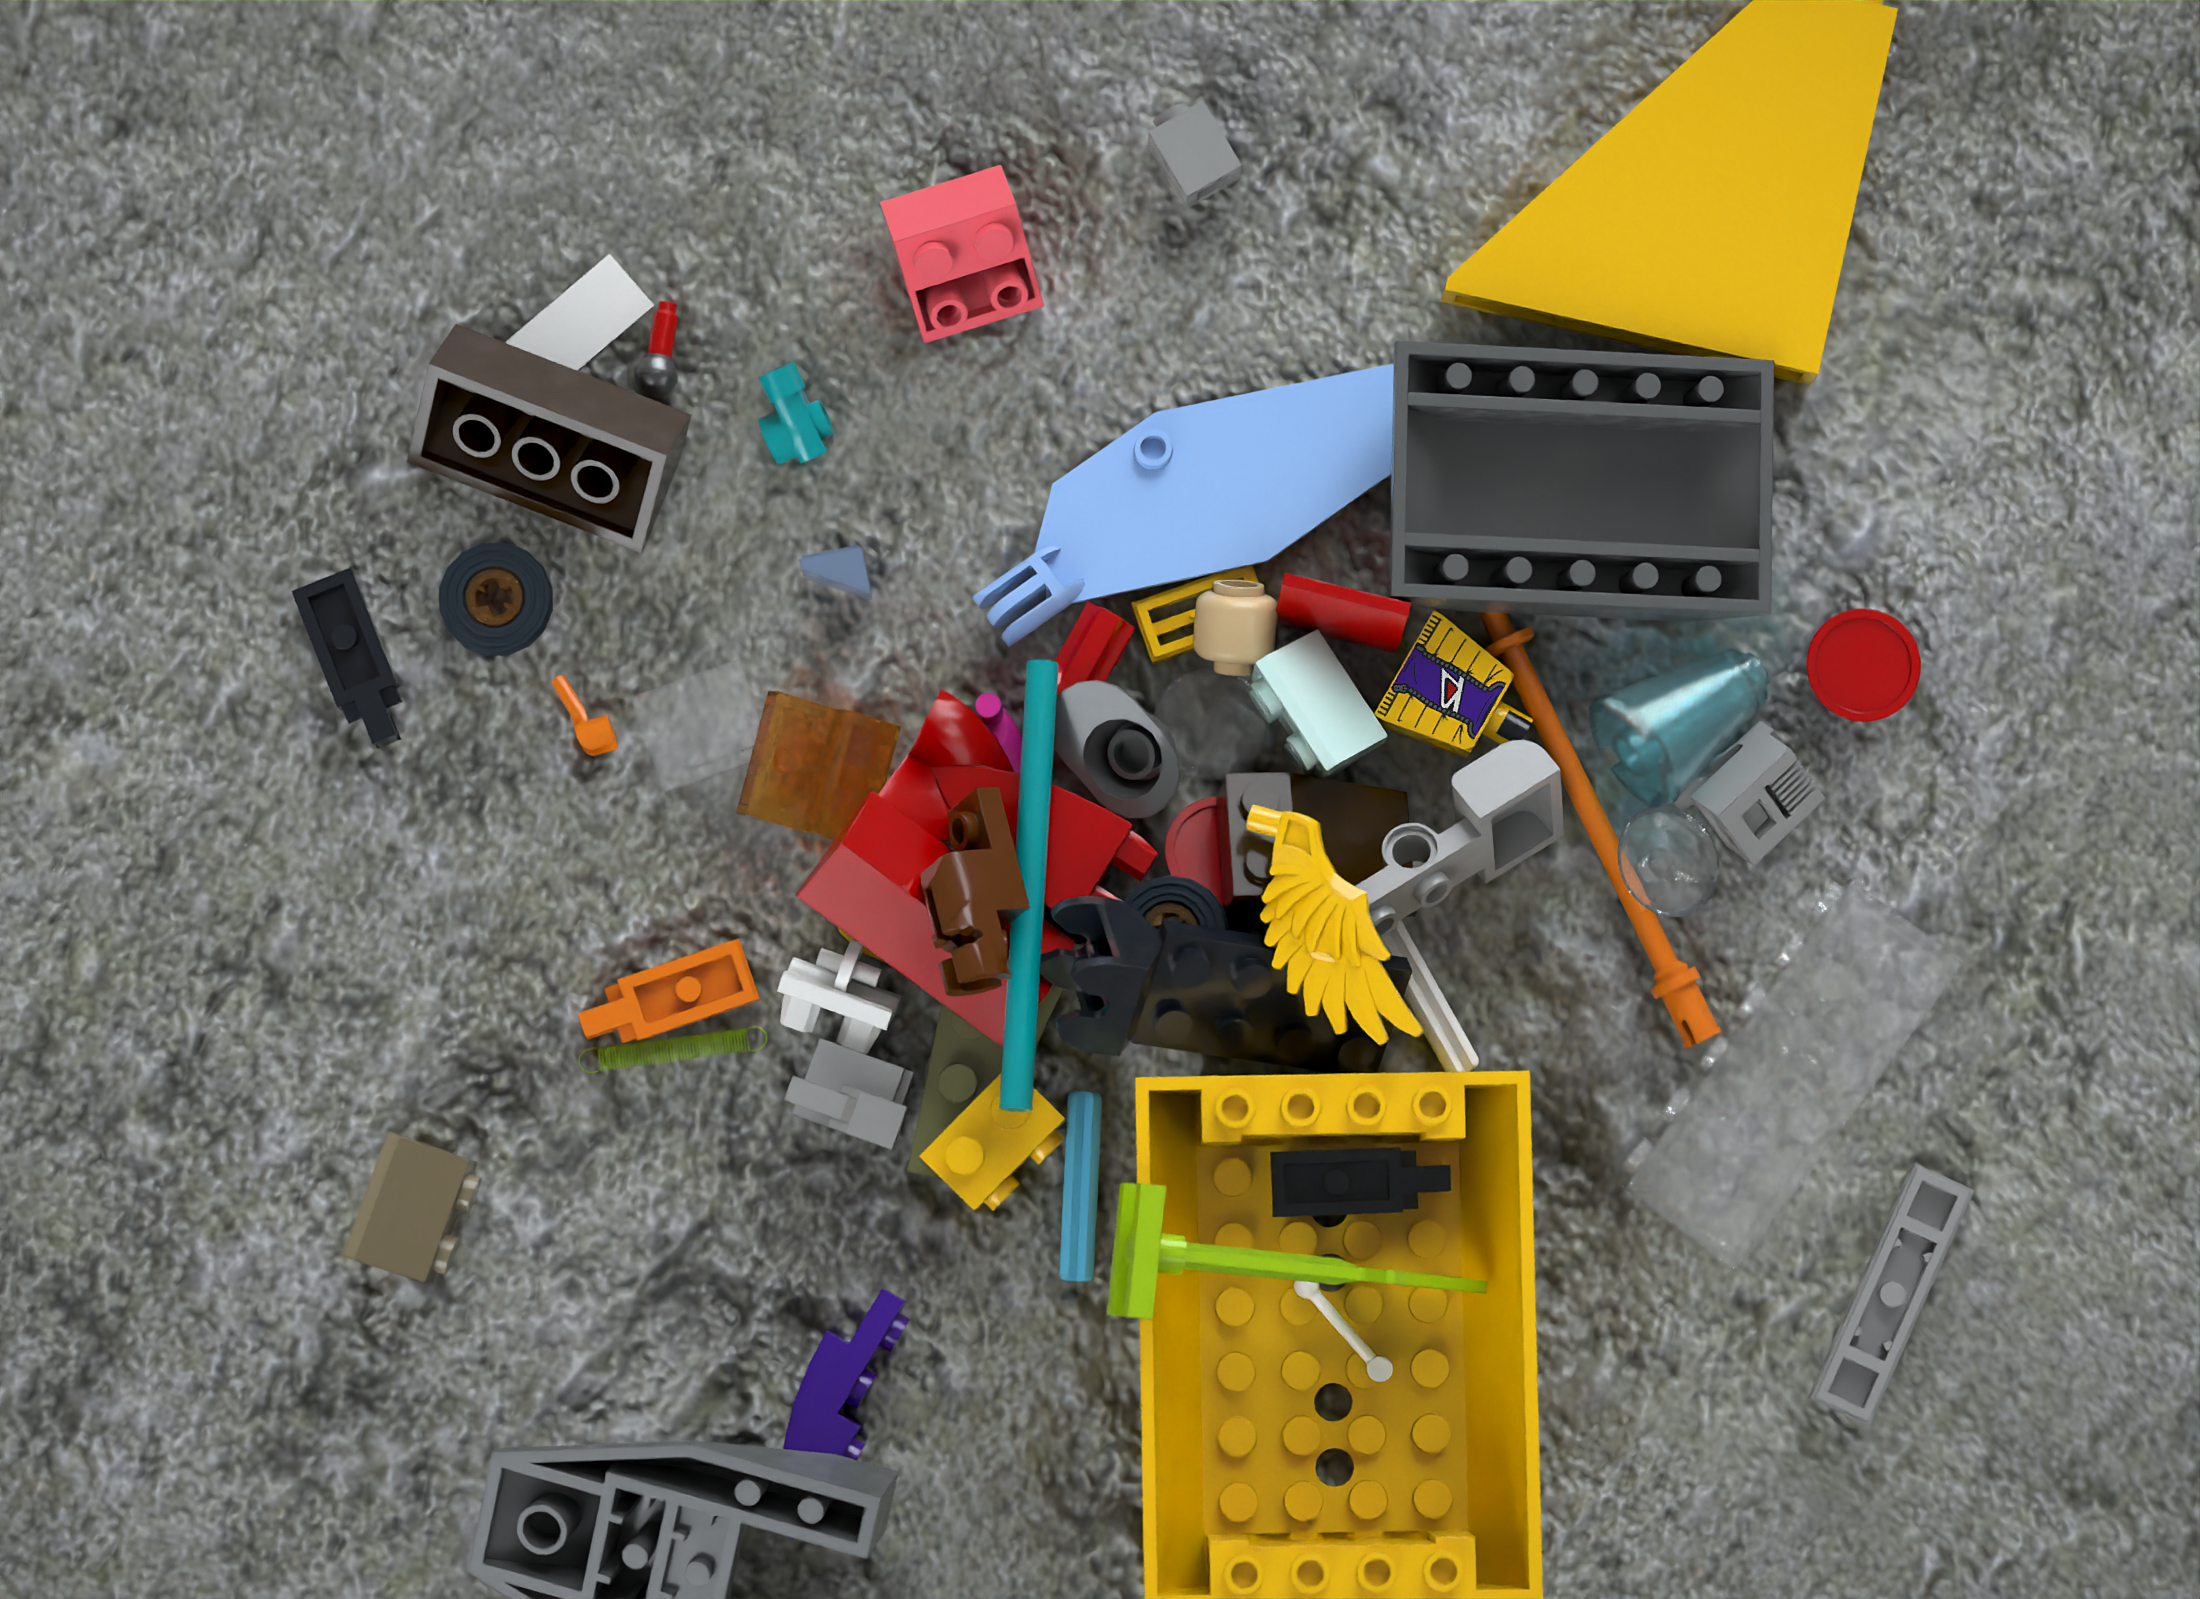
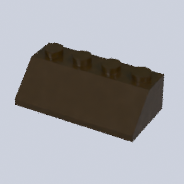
(547, 437)

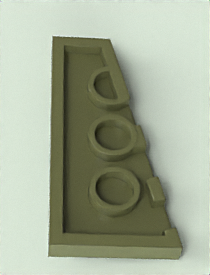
(959, 1071)

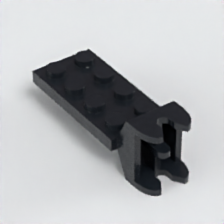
(1195, 993)

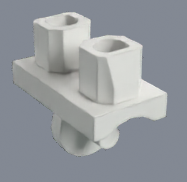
(840, 986)

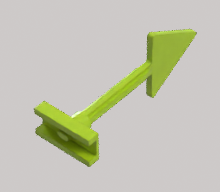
(1145, 1251)

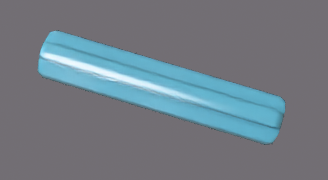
(1080, 1186)

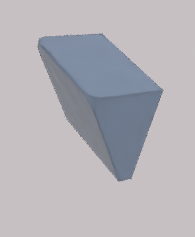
(839, 569)

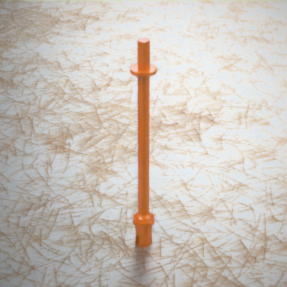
(1672, 977)

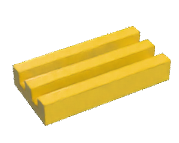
(1151, 631)

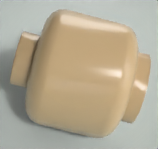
(1235, 626)

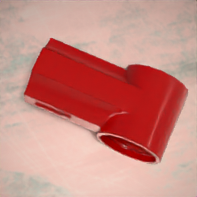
(1092, 647)

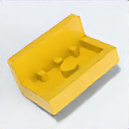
(990, 1144)

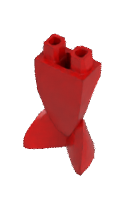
(960, 754)

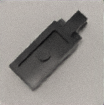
(351, 653)
(1351, 1181)

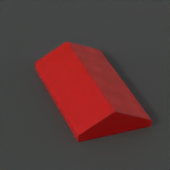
(875, 895)

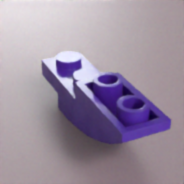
(840, 1376)

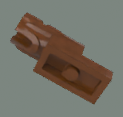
(975, 895)

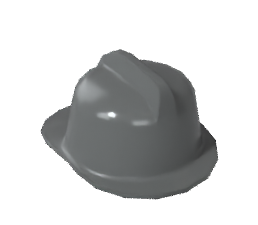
(1116, 748)

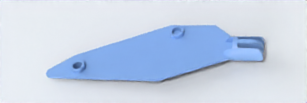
(1201, 494)

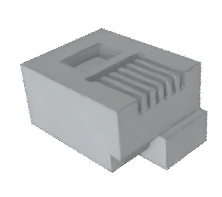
(1753, 793)
(852, 1094)

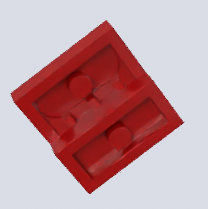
(1342, 613)

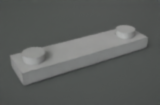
(1890, 1294)

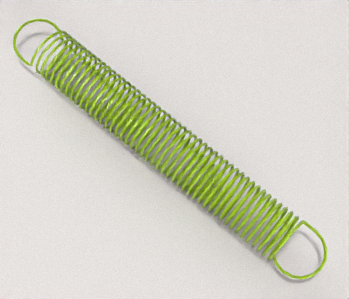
(696, 1037)

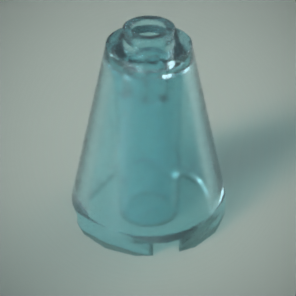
(1677, 722)

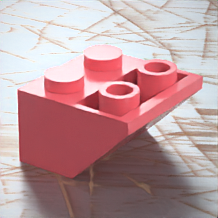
(962, 253)

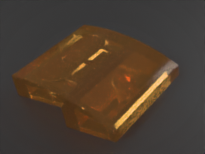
(814, 765)

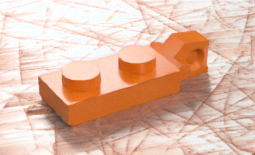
(674, 994)

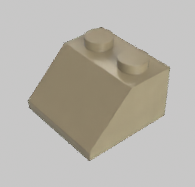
(412, 1209)

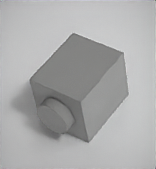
(1193, 152)

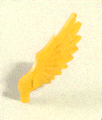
(1325, 931)

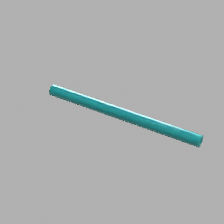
(1031, 852)

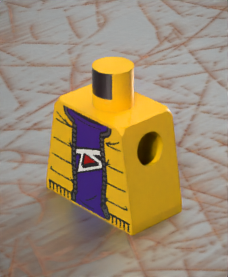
(1450, 693)

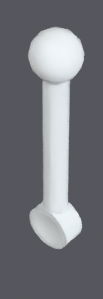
(1378, 1367)

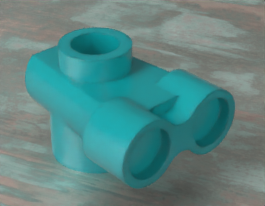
(796, 425)

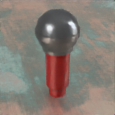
(656, 372)

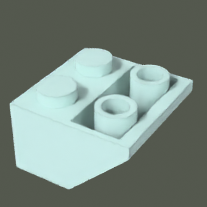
(1316, 706)

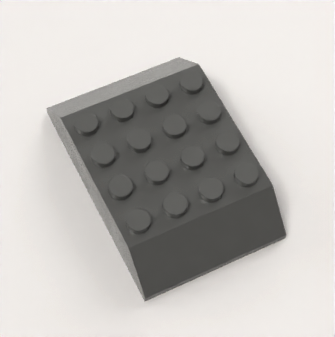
(1581, 482)

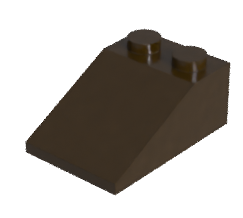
(1351, 822)

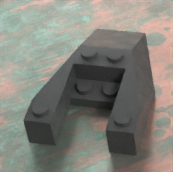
(662, 1515)

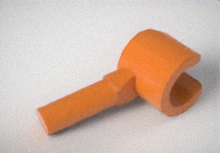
(593, 734)

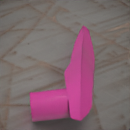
(1001, 726)

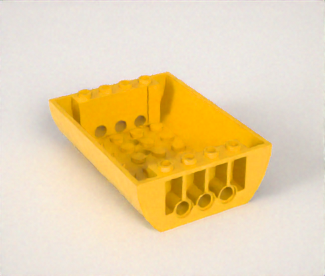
(1234, 1361)

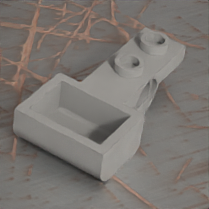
(1503, 814)

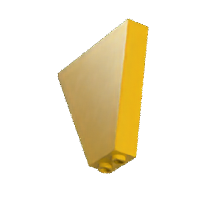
(1712, 203)

